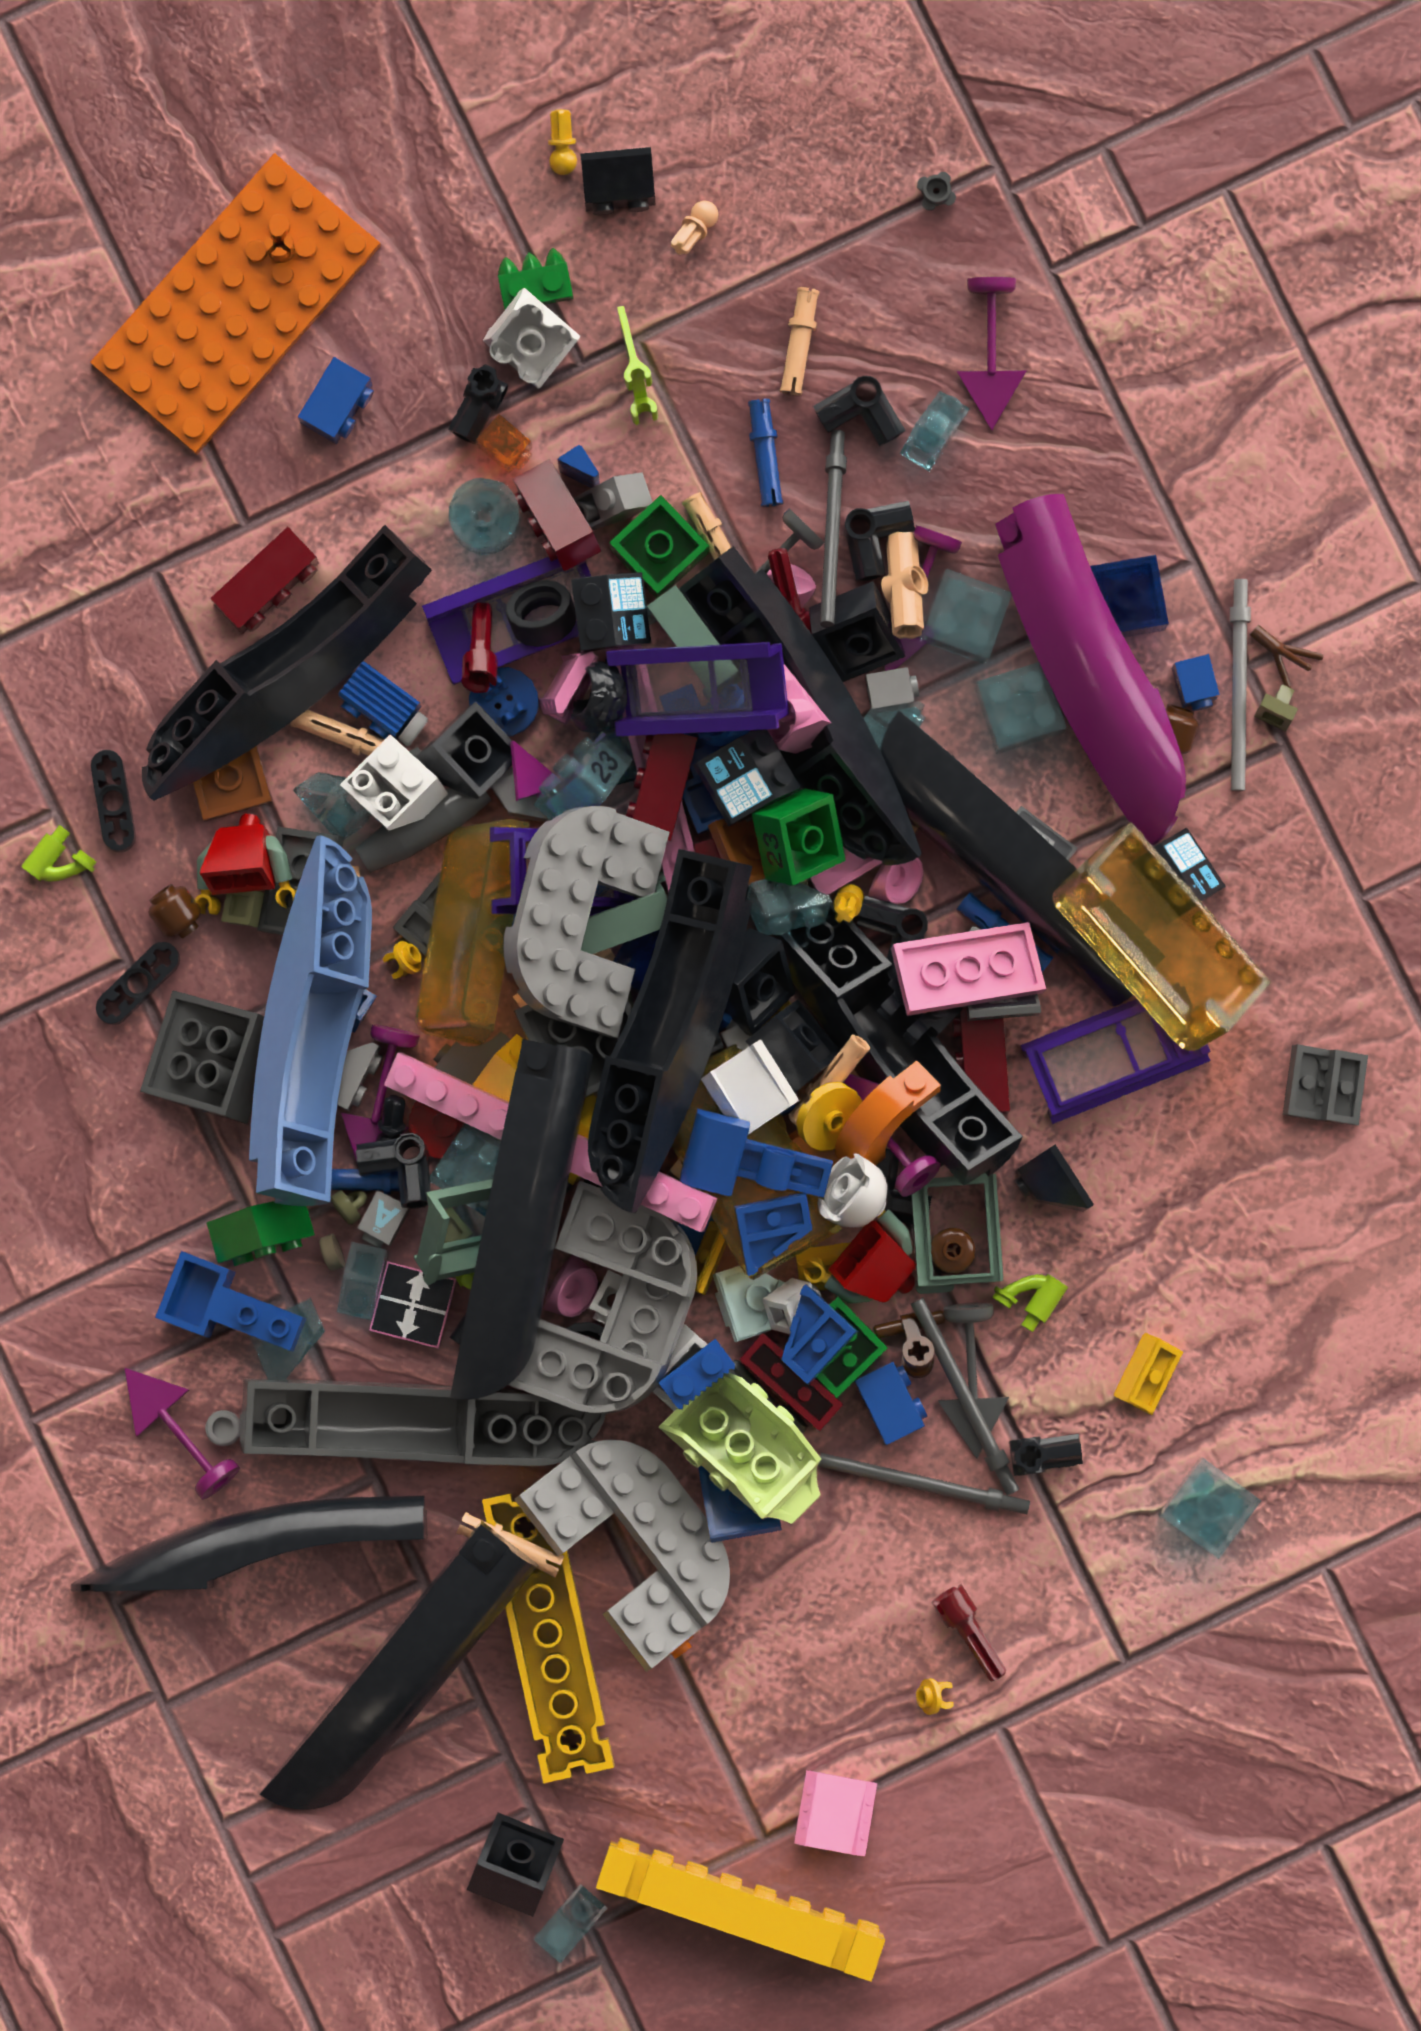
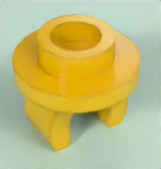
(408, 958)
(929, 1696)

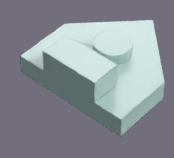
(742, 1302)

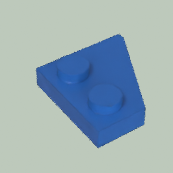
(770, 1227)
(815, 1336)

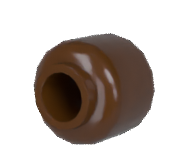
(1183, 726)
(174, 911)
(940, 1257)

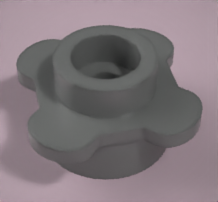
(939, 181)

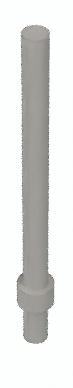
(1239, 616)

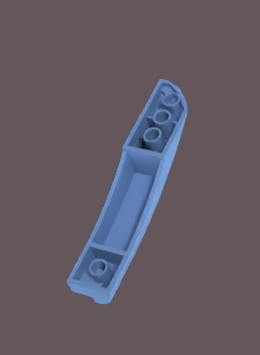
(309, 1028)

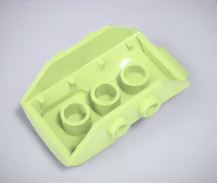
(748, 1448)

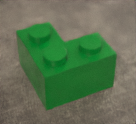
(259, 1231)
(854, 1356)

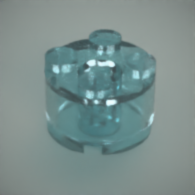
(483, 536)

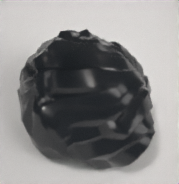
(605, 702)

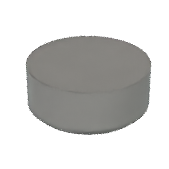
(413, 729)
(223, 1428)

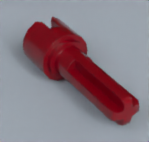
(784, 581)
(480, 663)
(958, 1612)

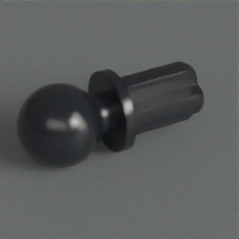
(392, 1119)

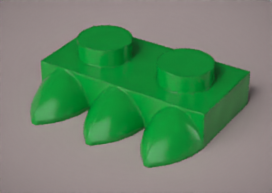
(545, 283)

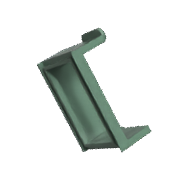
(679, 620)
(626, 921)
(453, 1258)
(926, 1282)

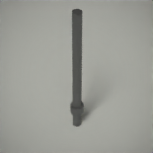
(835, 467)
(996, 1458)
(992, 1499)

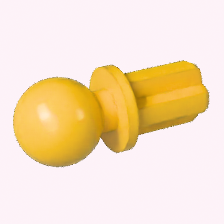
(562, 159)
(848, 902)

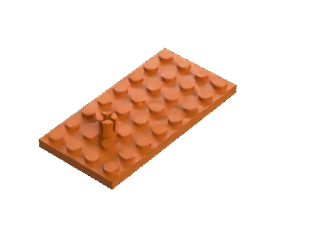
(235, 303)

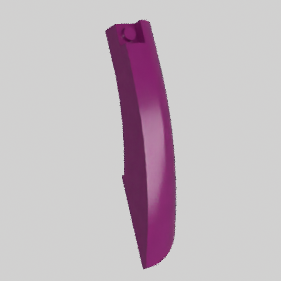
(1091, 665)

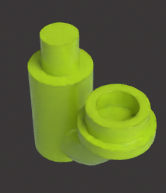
(47, 852)
(1041, 1304)

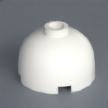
(854, 1193)

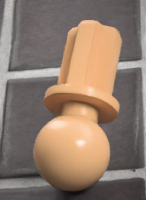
(694, 227)

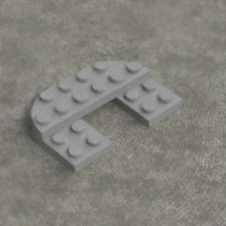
(551, 919)
(644, 1317)
(663, 1521)

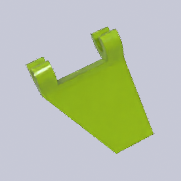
(635, 375)

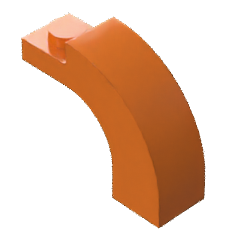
(883, 1111)

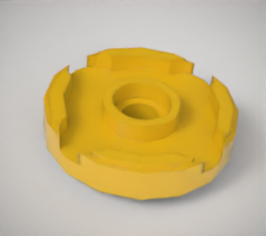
(826, 1114)

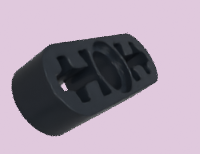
(100, 776)
(124, 1007)

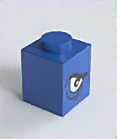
(1196, 682)

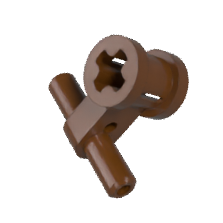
(914, 1342)

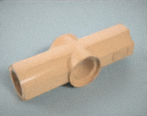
(904, 585)

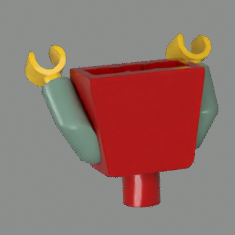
(242, 861)
(872, 1264)

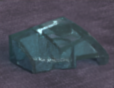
(280, 1362)

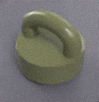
(348, 1205)

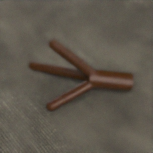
(1289, 652)

